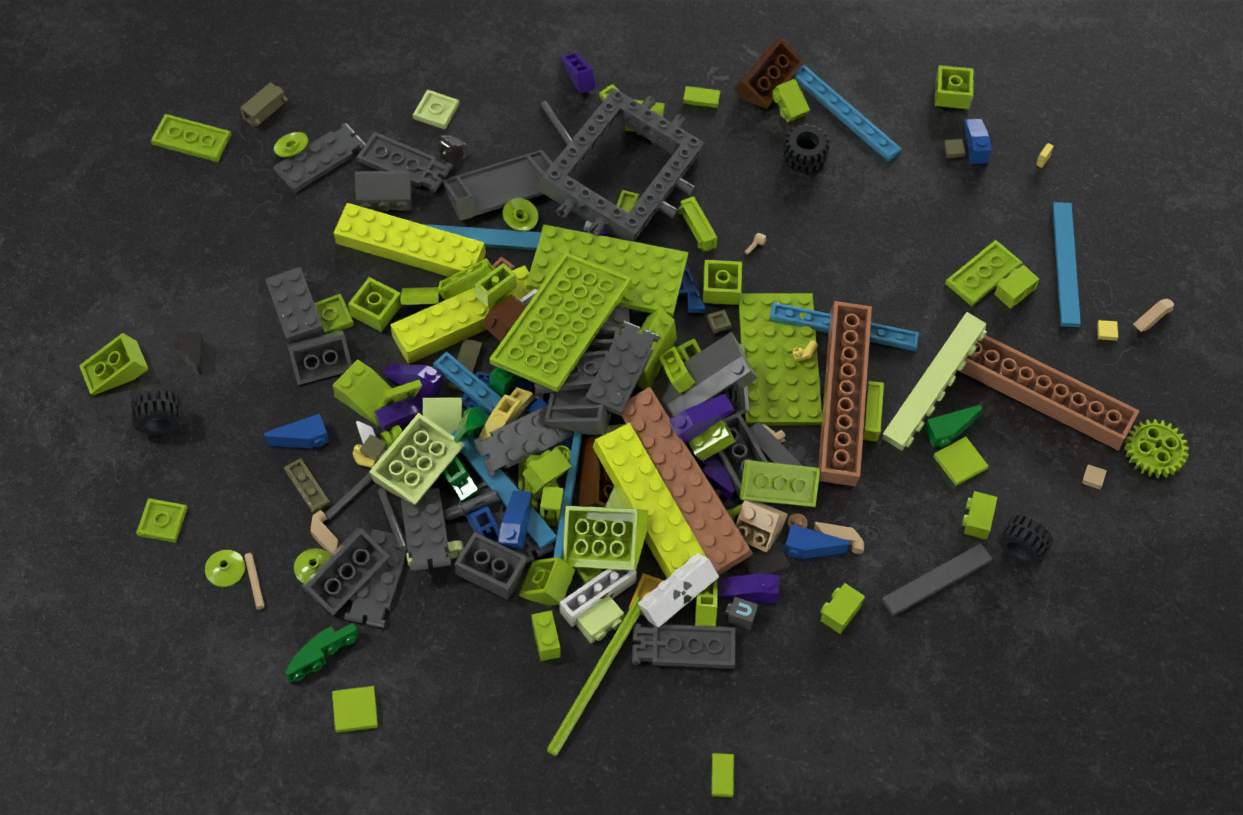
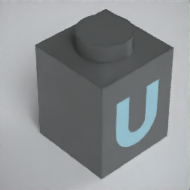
(741, 613)

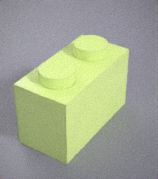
(600, 619)

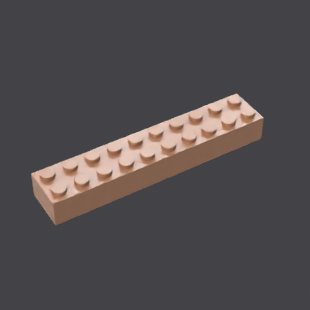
(1050, 392)
(844, 394)
(686, 482)

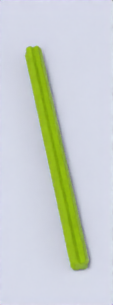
(595, 678)

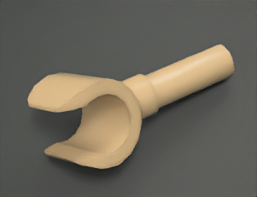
(759, 239)
(778, 435)

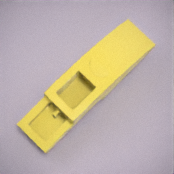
(507, 410)

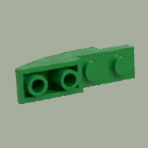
(461, 479)
(313, 654)

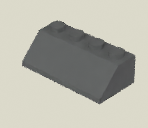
(345, 571)

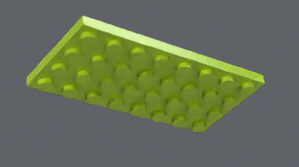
(653, 269)
(560, 321)
(785, 387)

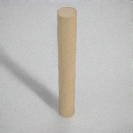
(254, 581)

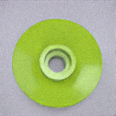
(291, 144)
(522, 208)
(302, 566)
(226, 575)

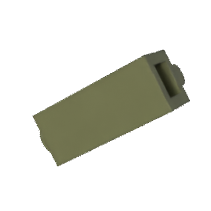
(263, 104)

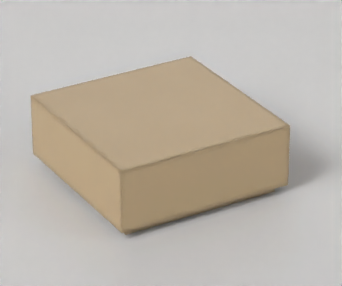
(1094, 476)

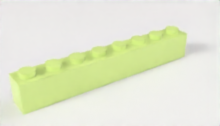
(934, 381)

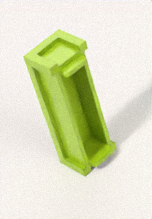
(698, 224)
(464, 279)
(676, 370)
(873, 411)

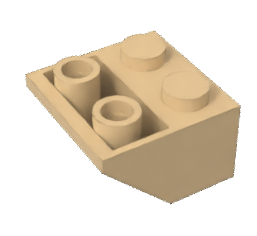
(760, 524)

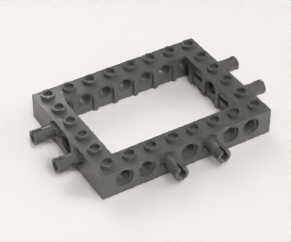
(598, 210)

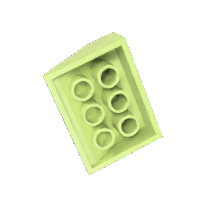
(415, 459)

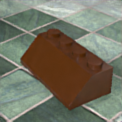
(771, 69)
(503, 316)
(594, 480)

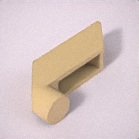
(1154, 314)
(842, 532)
(322, 534)

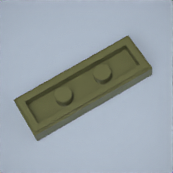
(468, 357)
(307, 485)

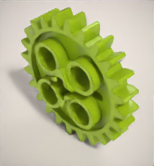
(1156, 448)

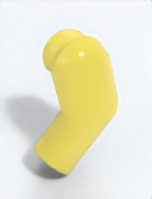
(807, 353)
(362, 459)

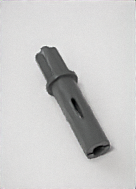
(471, 505)

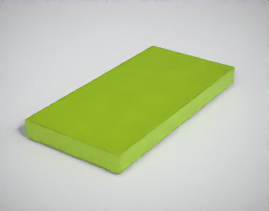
(191, 138)
(983, 273)
(780, 483)

